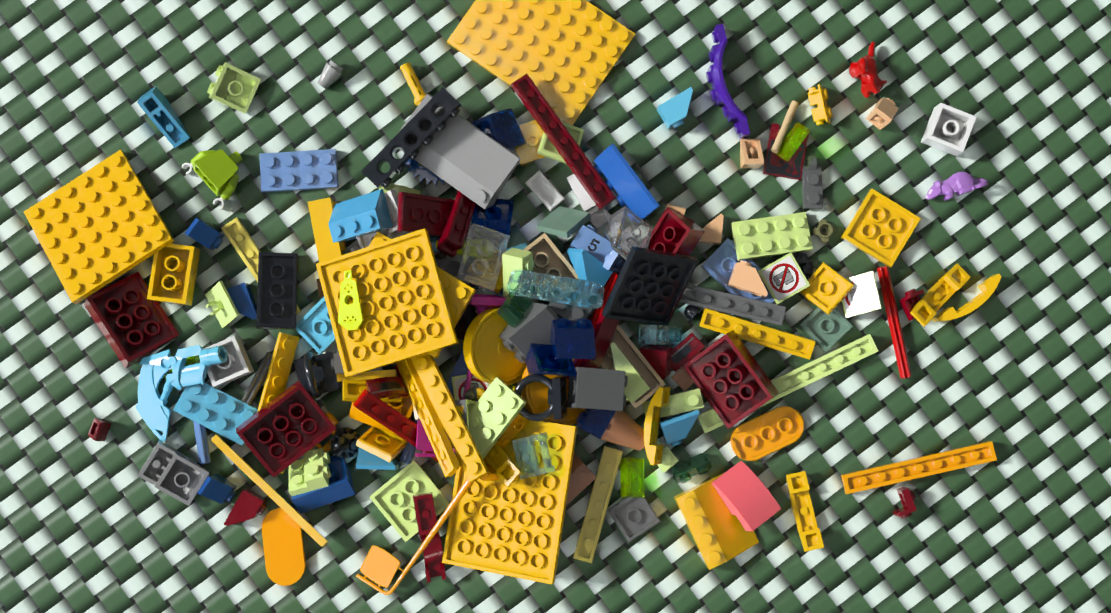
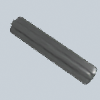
(258, 380)

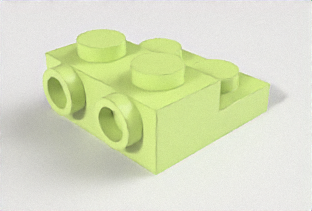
(233, 87)
(310, 472)

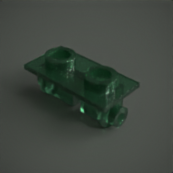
(698, 466)

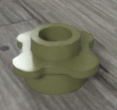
(824, 225)

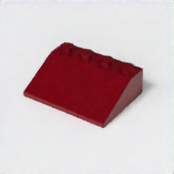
(130, 320)
(730, 379)
(285, 429)

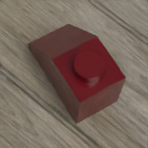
(247, 507)

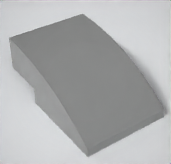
(173, 473)

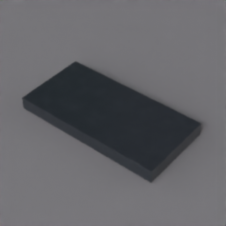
(277, 290)

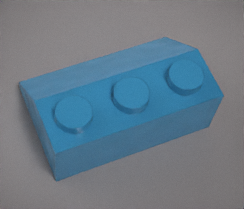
(359, 217)

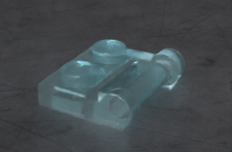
(527, 456)

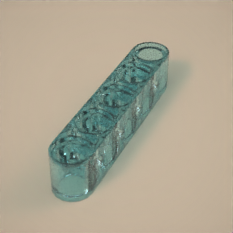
(556, 289)

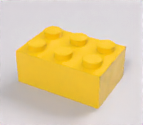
(174, 274)

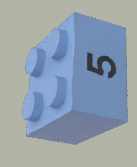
(592, 242)

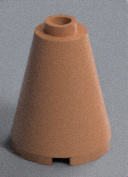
(624, 432)

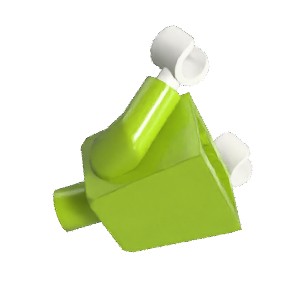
(217, 171)

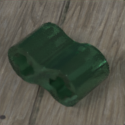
(513, 309)

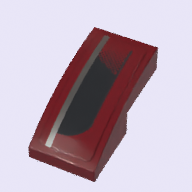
(685, 351)
(387, 387)

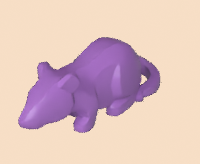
(957, 183)

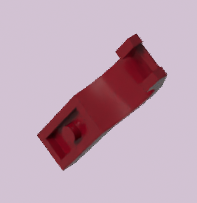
(426, 521)

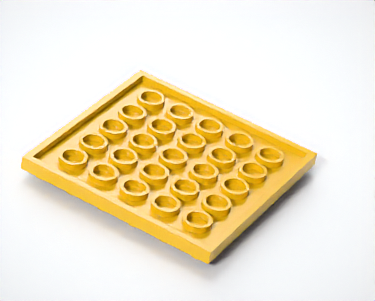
(98, 226)
(399, 303)

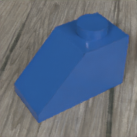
(205, 234)
(243, 300)
(218, 489)

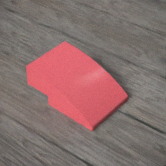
(746, 496)

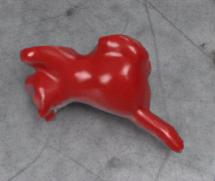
(866, 70)

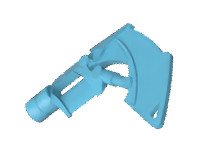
(153, 406)

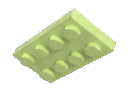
(771, 236)
(493, 414)

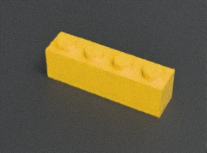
(320, 214)

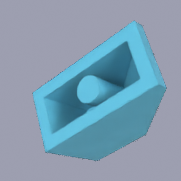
(675, 109)

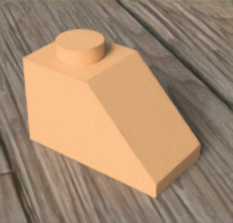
(882, 113)
(747, 279)

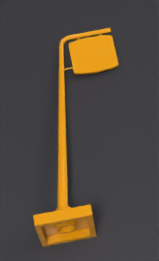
(381, 565)

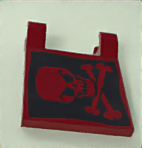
(777, 166)

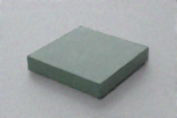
(563, 222)
(826, 328)

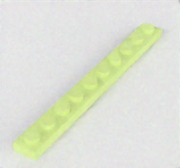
(806, 374)

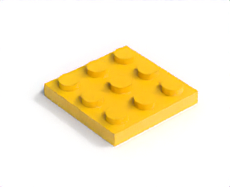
(880, 228)

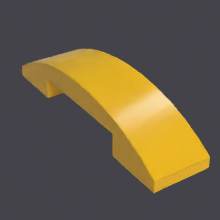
(987, 288)
(939, 294)
(653, 449)
(503, 464)
(803, 511)

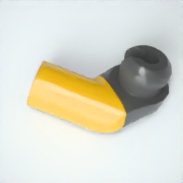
(474, 394)

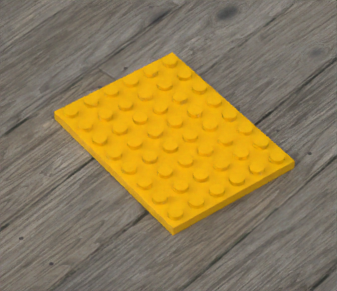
(558, 43)
(516, 526)

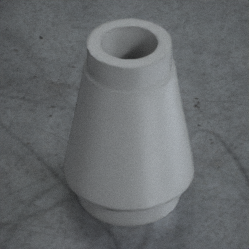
(329, 74)

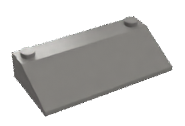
(466, 158)

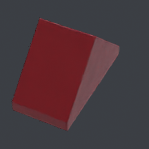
(659, 358)

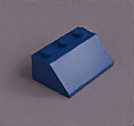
(339, 487)

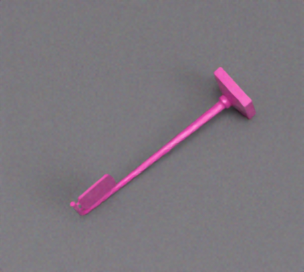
(482, 303)

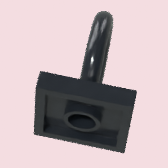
(316, 373)
(556, 397)

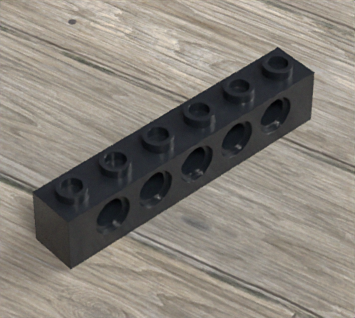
(413, 127)

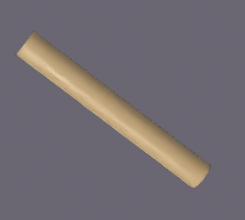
(784, 127)

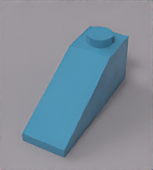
(163, 116)

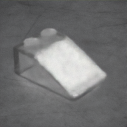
(627, 230)
(482, 256)

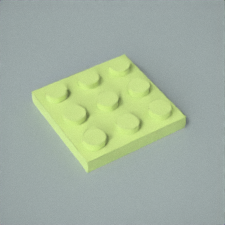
(397, 502)

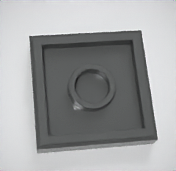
(633, 517)

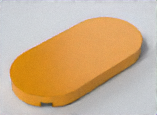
(767, 433)
(283, 548)

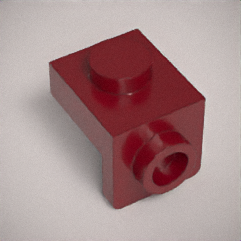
(909, 301)
(907, 499)

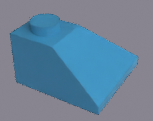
(588, 267)
(678, 426)
(367, 460)

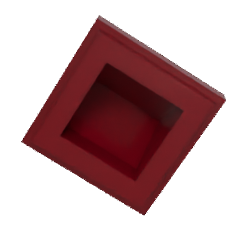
(99, 429)

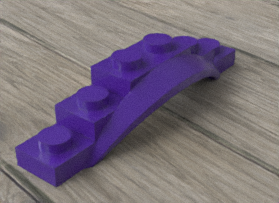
(719, 90)

